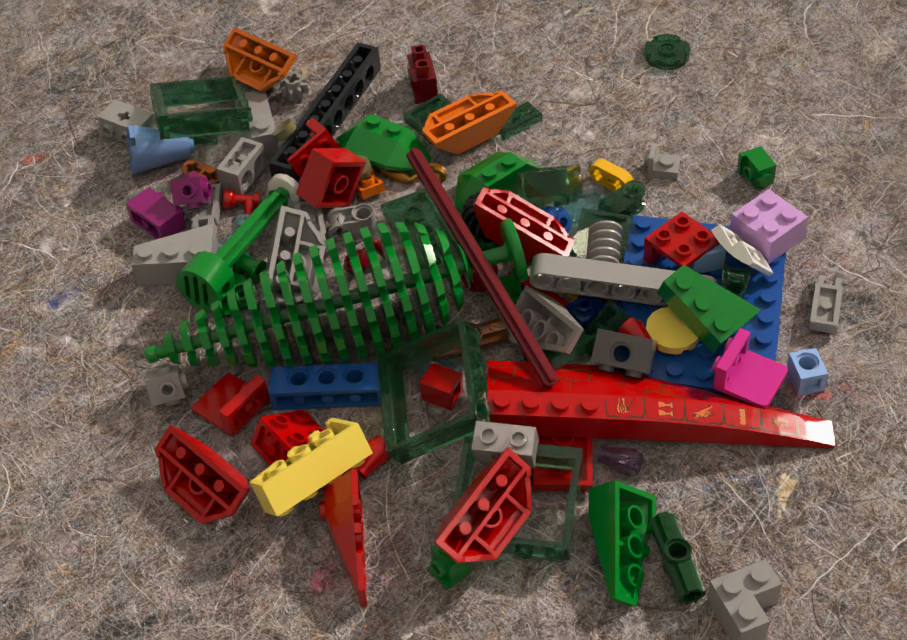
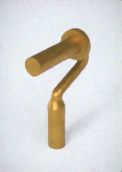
(438, 169)

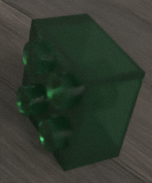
(550, 185)

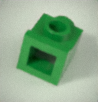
(757, 167)
(445, 569)

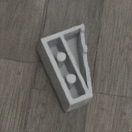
(163, 258)

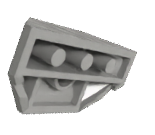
(293, 235)

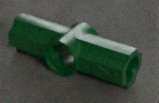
(683, 570)

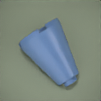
(150, 152)

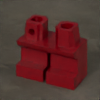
(421, 74)

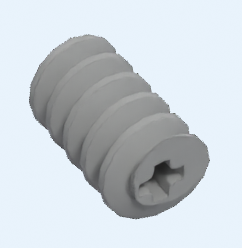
(604, 241)

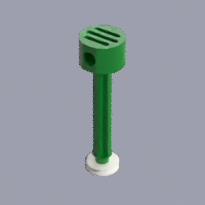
(210, 275)

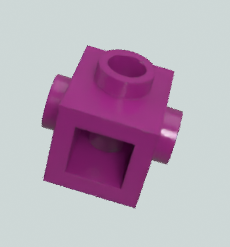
(191, 190)

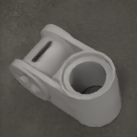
(351, 220)

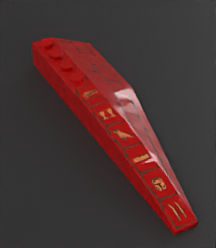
(633, 408)

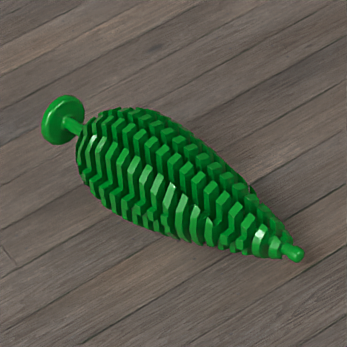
(381, 288)

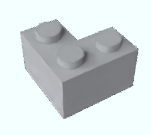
(740, 600)

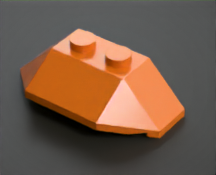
(256, 60)
(468, 121)

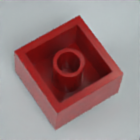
(330, 177)

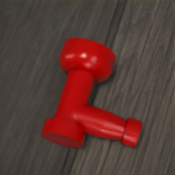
(249, 201)

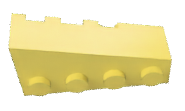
(311, 466)

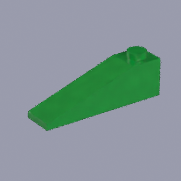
(621, 534)

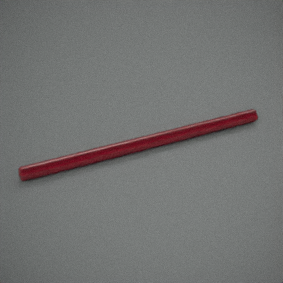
(483, 269)

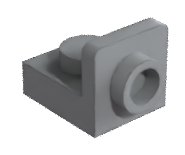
(661, 165)

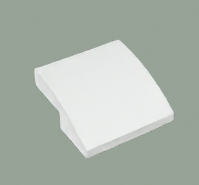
(741, 250)

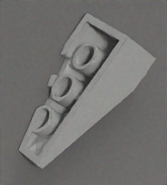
(262, 127)
(547, 321)

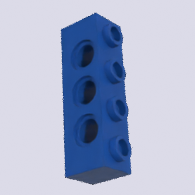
(325, 386)

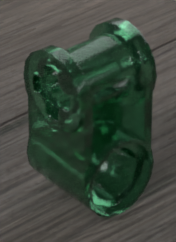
(625, 200)
(736, 280)

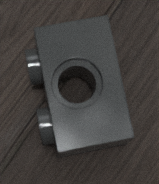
(609, 343)

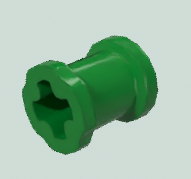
(249, 266)

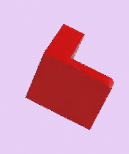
(441, 386)

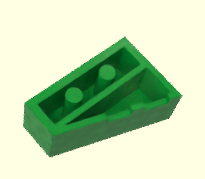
(706, 307)

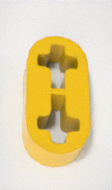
(609, 174)

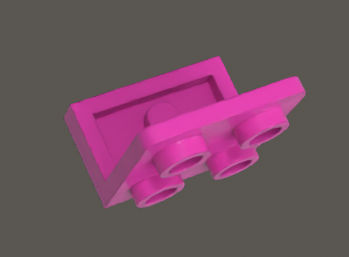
(747, 373)

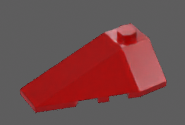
(344, 521)

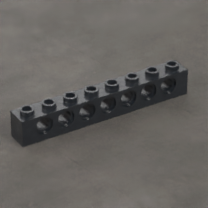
(332, 103)

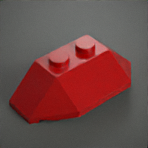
(536, 228)
(199, 477)
(488, 511)

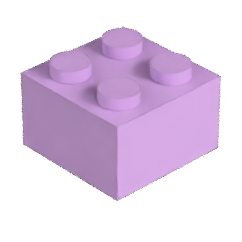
(769, 225)

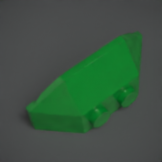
(382, 143)
(494, 172)

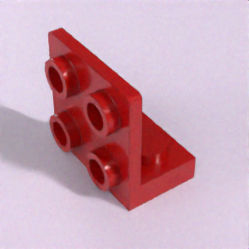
(319, 139)
(680, 241)
(232, 402)
(282, 432)

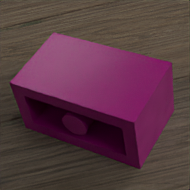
(156, 214)

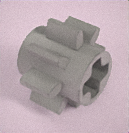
(294, 87)

